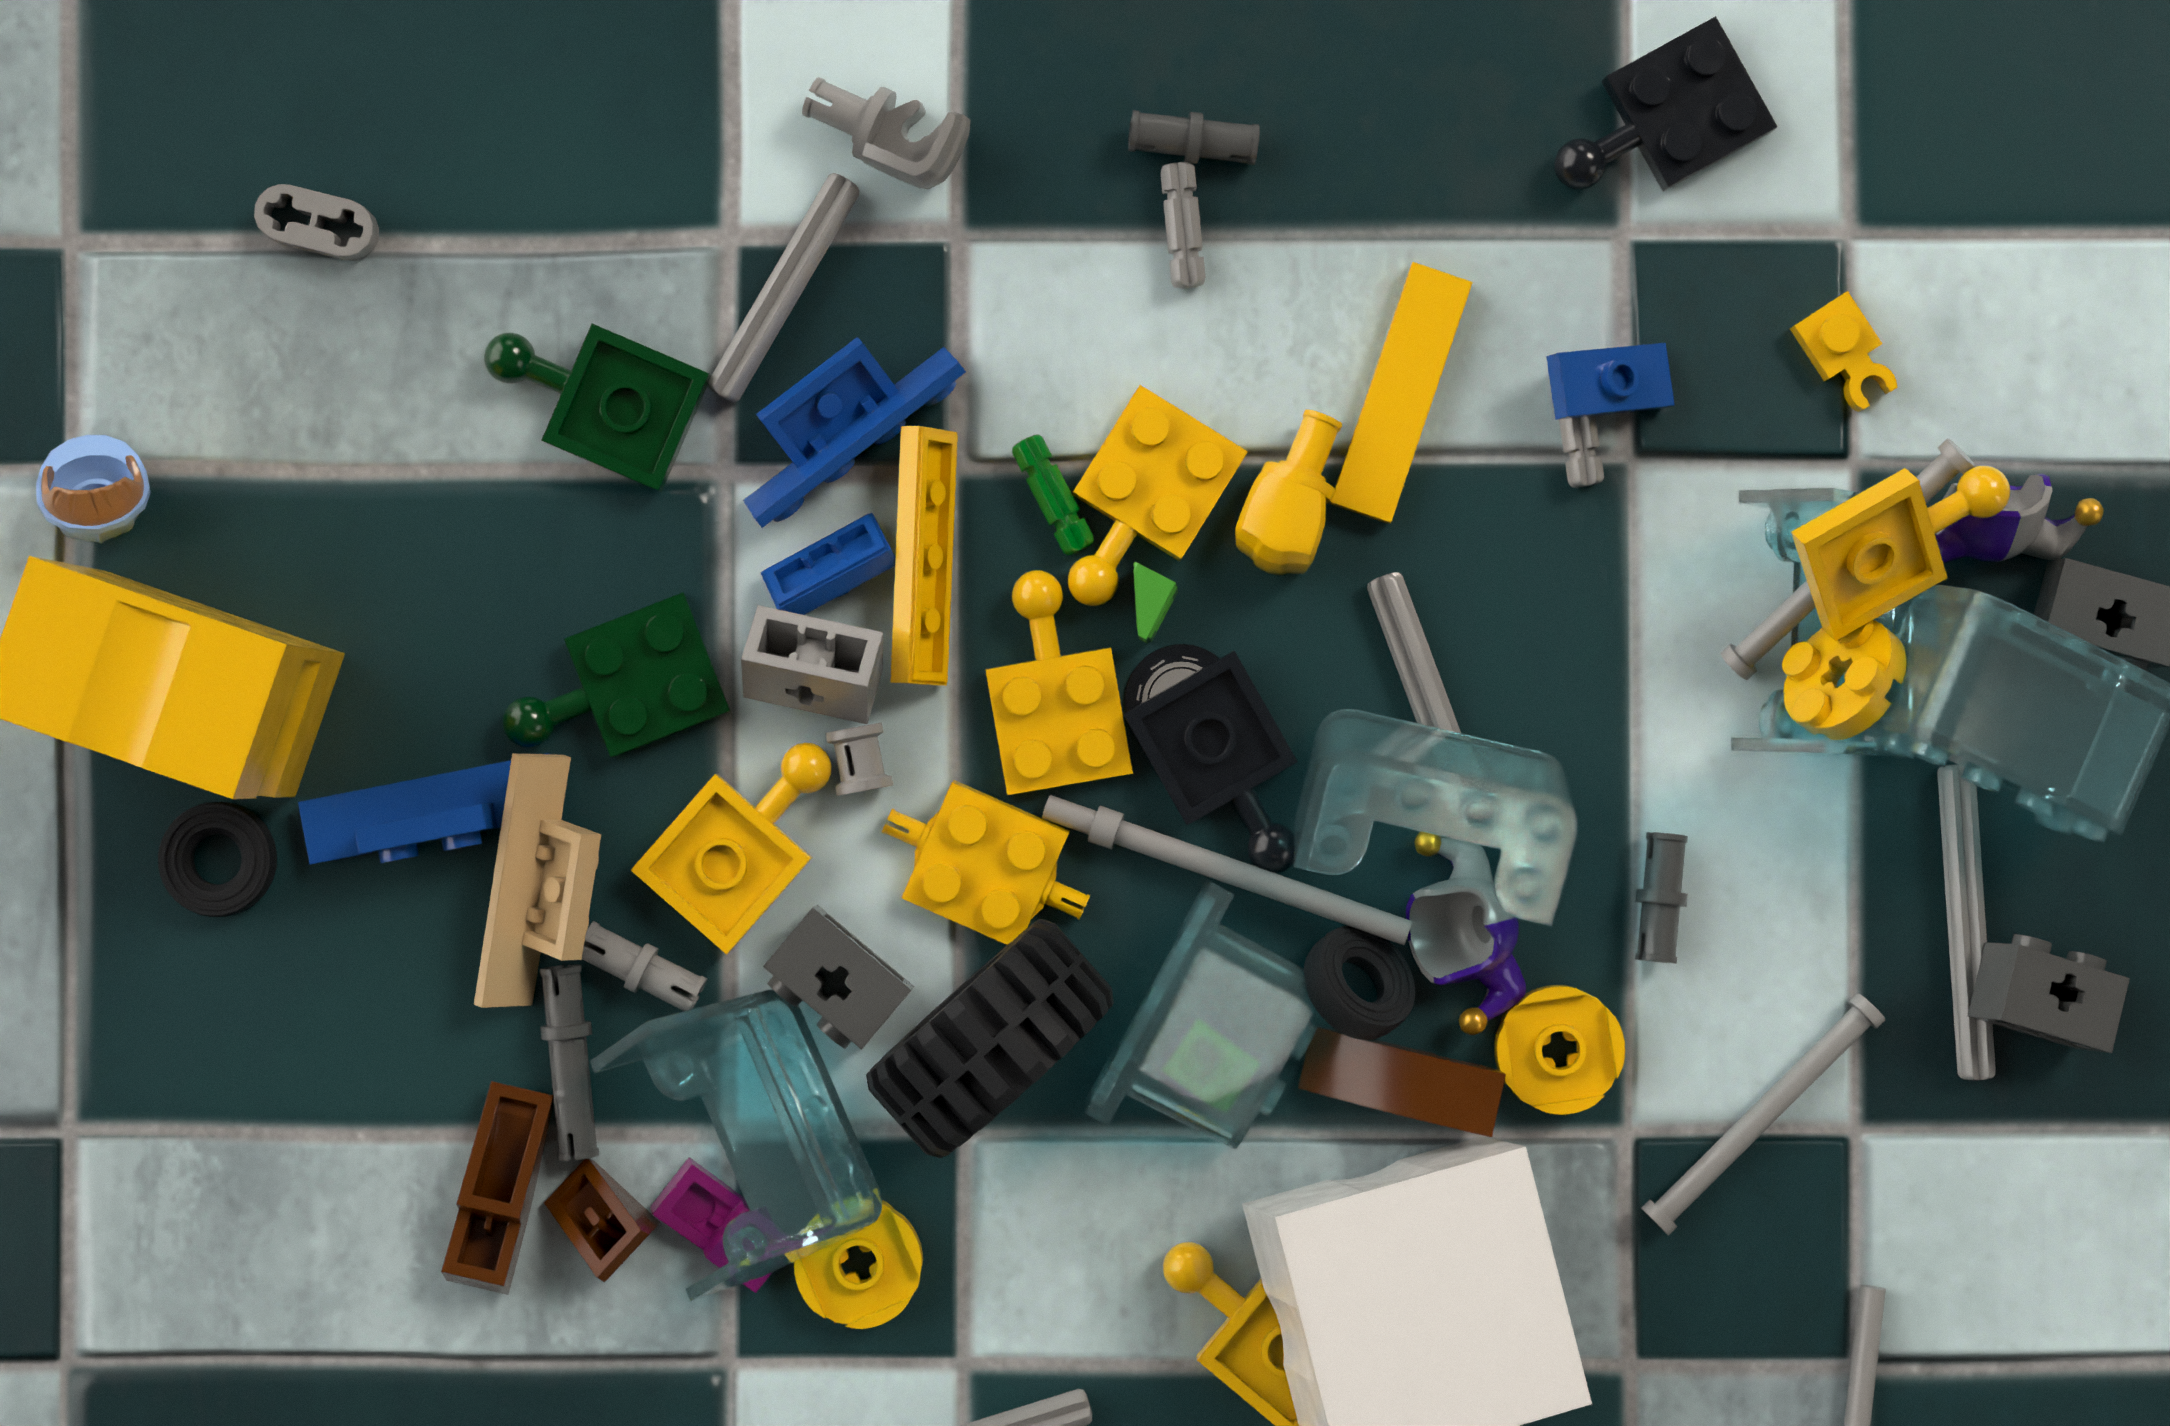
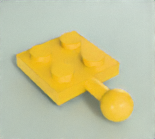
(1156, 481)
(1885, 545)
(1060, 713)
(728, 858)
(1248, 1345)

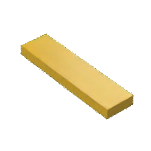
(1401, 392)
(924, 556)

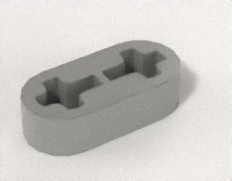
(313, 236)

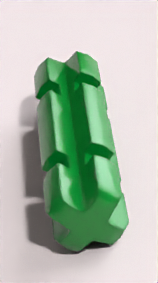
(1052, 494)

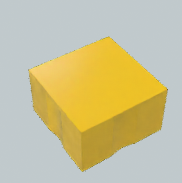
(162, 681)

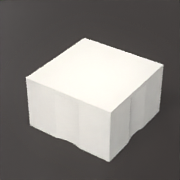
(1420, 1294)

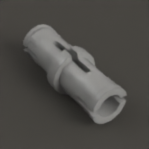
(642, 968)

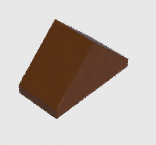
(600, 1218)

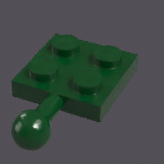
(617, 403)
(638, 677)

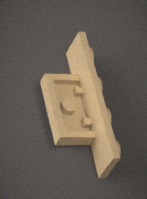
(538, 883)

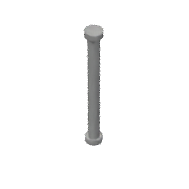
(1800, 603)
(1763, 1113)

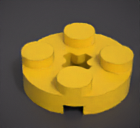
(1814, 667)
(1588, 1070)
(872, 1300)

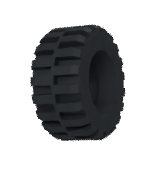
(990, 1039)

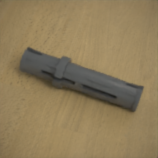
(569, 1061)

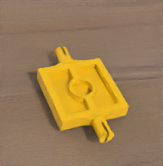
(985, 863)

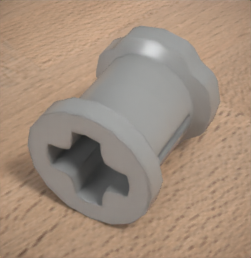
(859, 759)

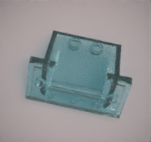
(1210, 1029)

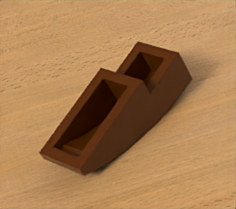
(1403, 1081)
(498, 1188)

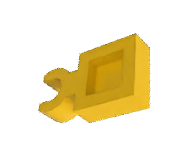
(1839, 341)

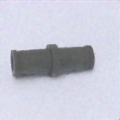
(1193, 137)
(1661, 897)

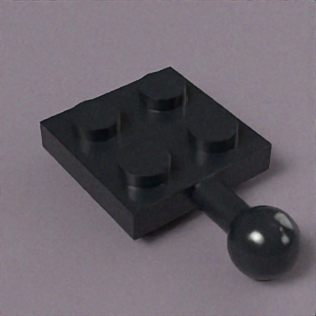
(1679, 107)
(1212, 746)

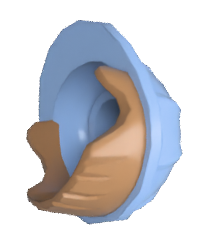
(92, 487)

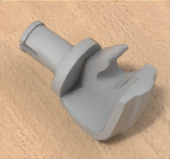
(882, 133)

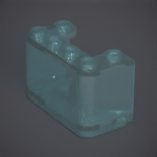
(2025, 710)
(1443, 785)

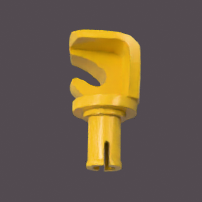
(1288, 502)

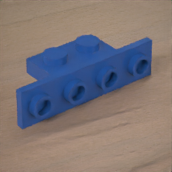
(839, 415)
(406, 813)

